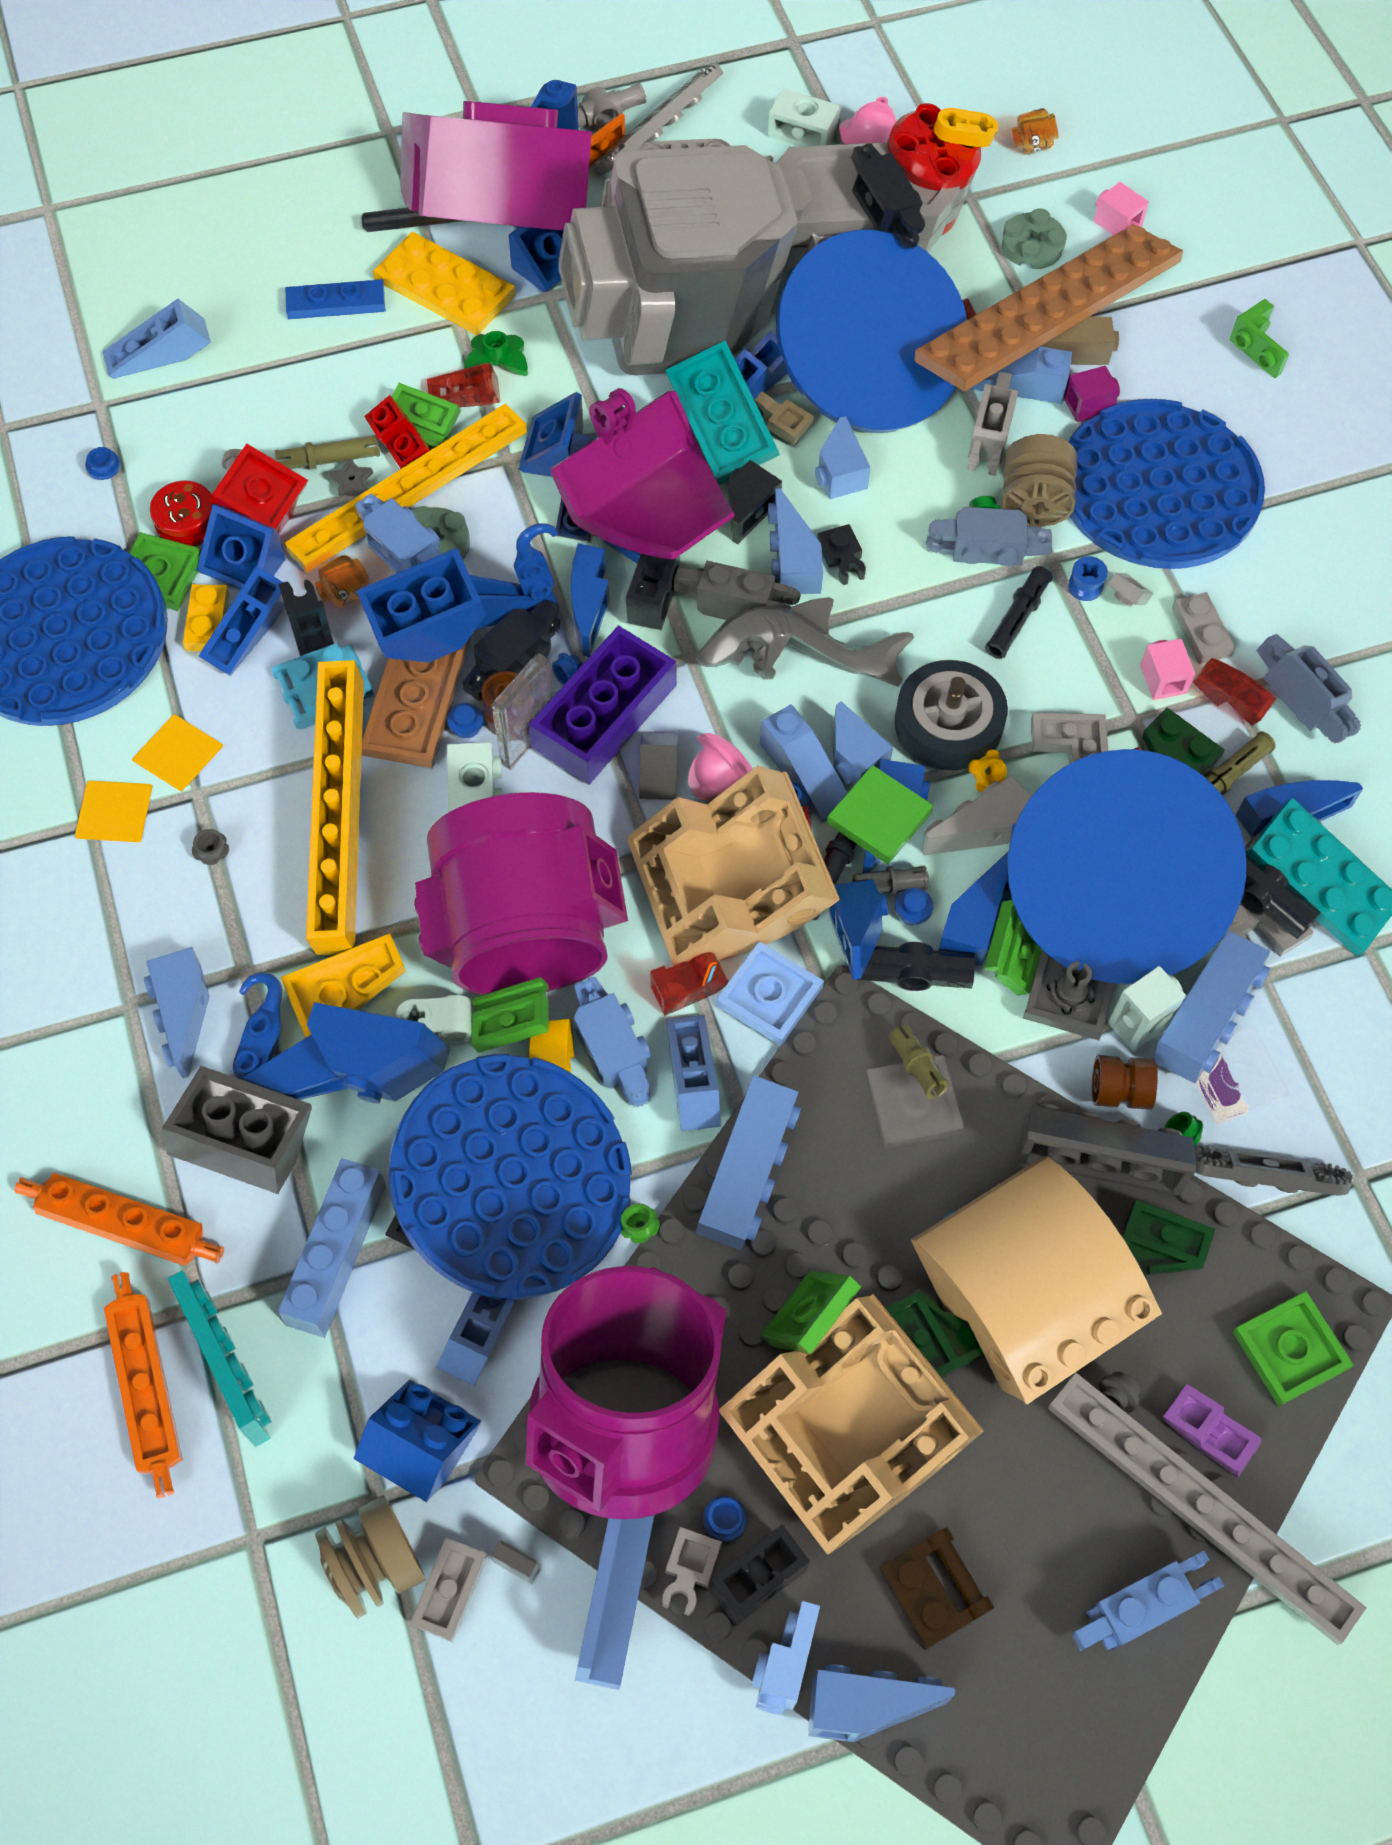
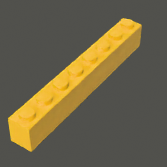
(335, 808)

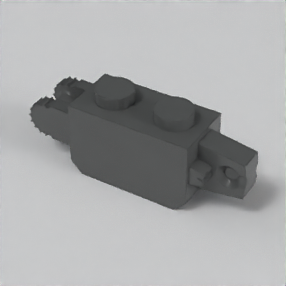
(727, 589)

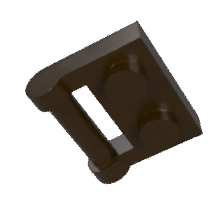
(923, 1595)

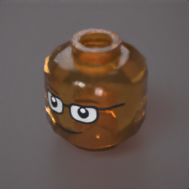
(1035, 131)
(341, 580)

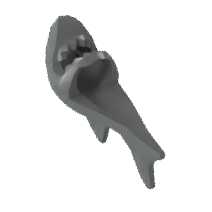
(805, 630)

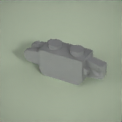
(993, 423)

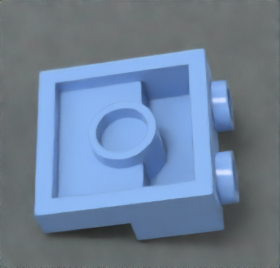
(782, 1669)

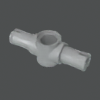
(601, 107)

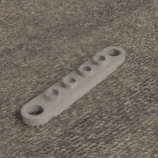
(666, 113)

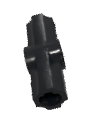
(1269, 894)
(919, 967)

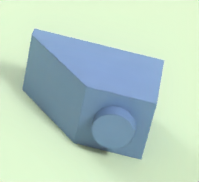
(842, 463)
(855, 745)

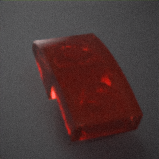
(1225, 683)

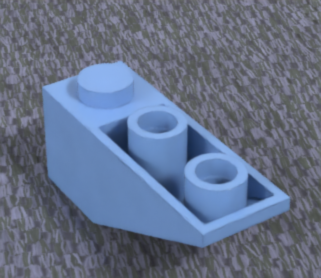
(797, 548)
(182, 1003)
(858, 1705)

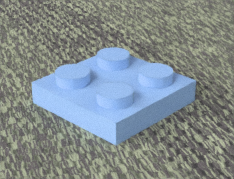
(769, 993)

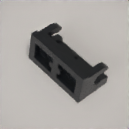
(306, 618)

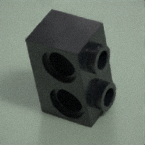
(651, 591)

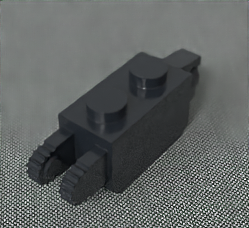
(887, 195)
(513, 644)

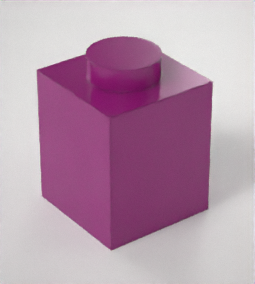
(1091, 392)

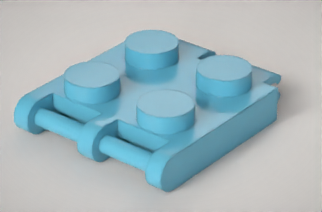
(304, 679)

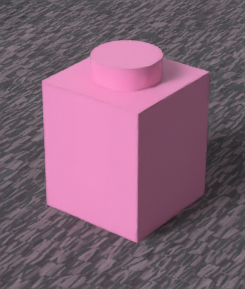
(1120, 209)
(1167, 669)

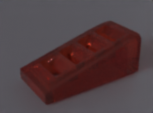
(481, 377)

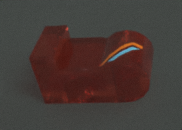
(687, 982)

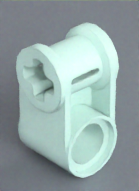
(445, 1016)

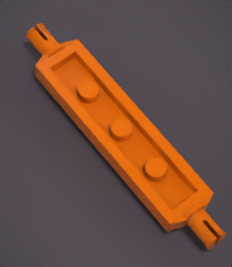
(119, 1219)
(142, 1385)

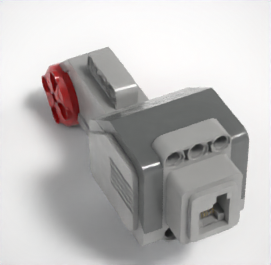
(708, 230)

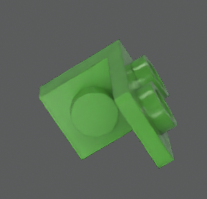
(1250, 337)

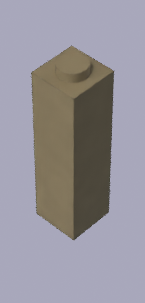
(1089, 341)

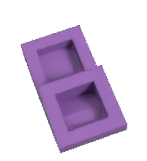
(1211, 1431)

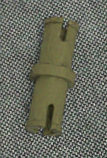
(918, 1062)

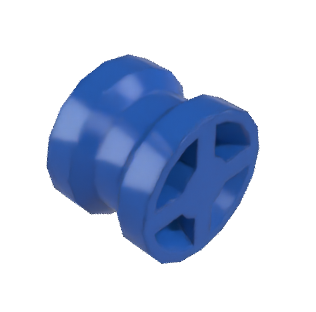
(1091, 586)

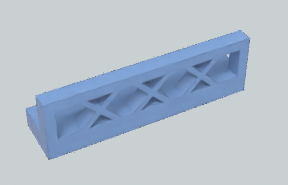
(614, 1602)

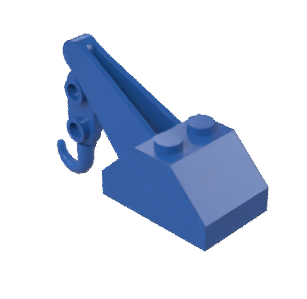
(439, 605)
(345, 1051)

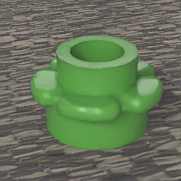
(636, 1215)

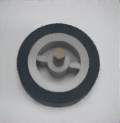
(950, 714)

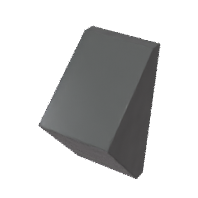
(658, 765)

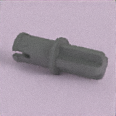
(896, 879)

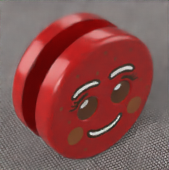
(182, 512)

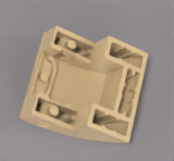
(732, 868)
(1037, 1277)
(850, 1423)

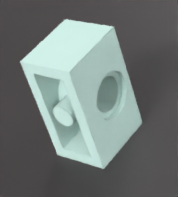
(803, 119)
(469, 765)
(1147, 1008)

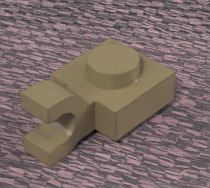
(784, 420)

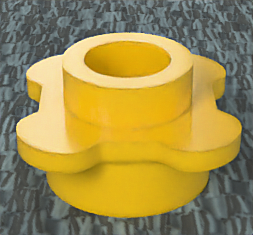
(996, 772)

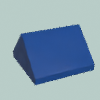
(536, 255)
(551, 435)
(238, 545)

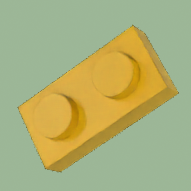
(205, 612)

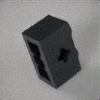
(758, 1574)

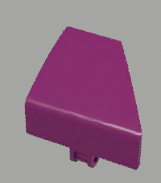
(642, 479)

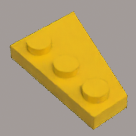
(344, 979)

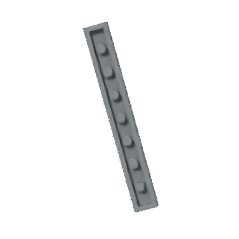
(1208, 1509)

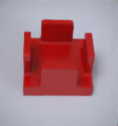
(260, 488)

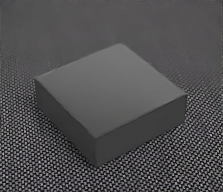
(515, 1562)

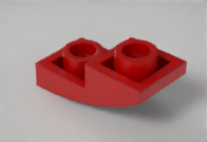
(396, 432)

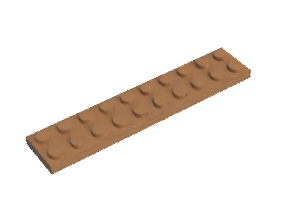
(1047, 307)

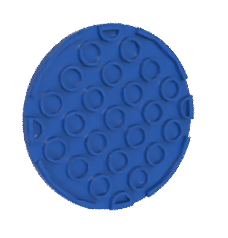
(854, 326)
(1164, 484)
(75, 629)
(1126, 865)
(509, 1176)

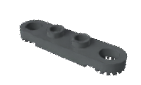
(1272, 1170)

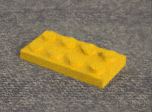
(445, 283)

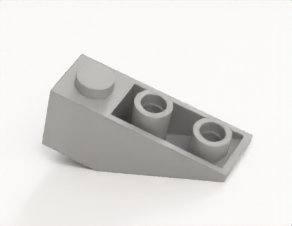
(979, 822)

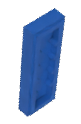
(335, 299)

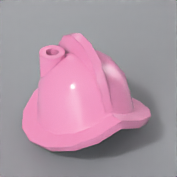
(869, 124)
(716, 767)

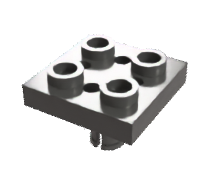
(1071, 990)

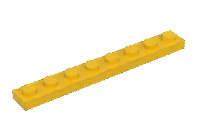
(408, 485)

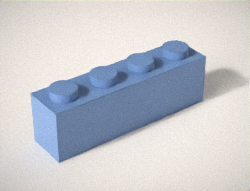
(1211, 1007)
(747, 1163)
(332, 1248)

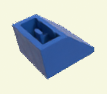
(416, 1439)

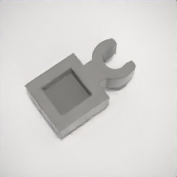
(692, 1564)

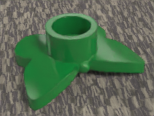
(498, 350)

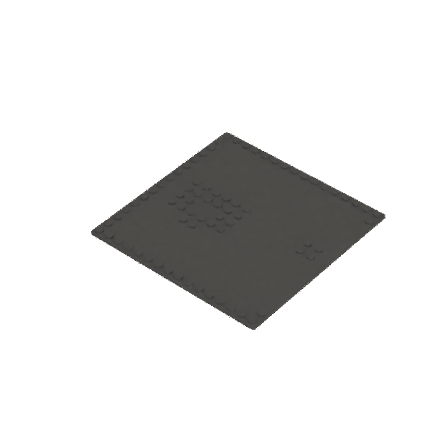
(1038, 1733)

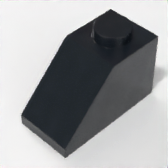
(748, 496)

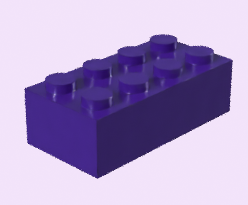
(603, 704)

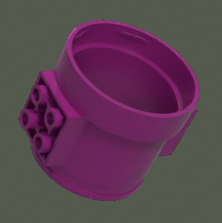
(518, 892)
(614, 1459)

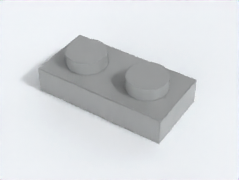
(1203, 627)
(449, 1590)

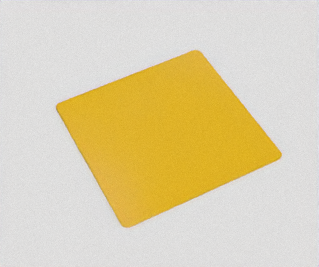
(177, 752)
(113, 811)

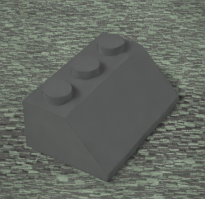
(237, 1129)

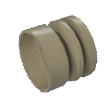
(1040, 479)
(369, 1557)

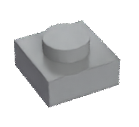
(1129, 590)

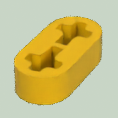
(965, 127)

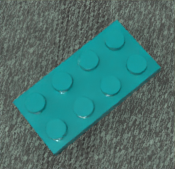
(721, 411)
(1326, 875)
(216, 1344)

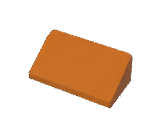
(606, 138)

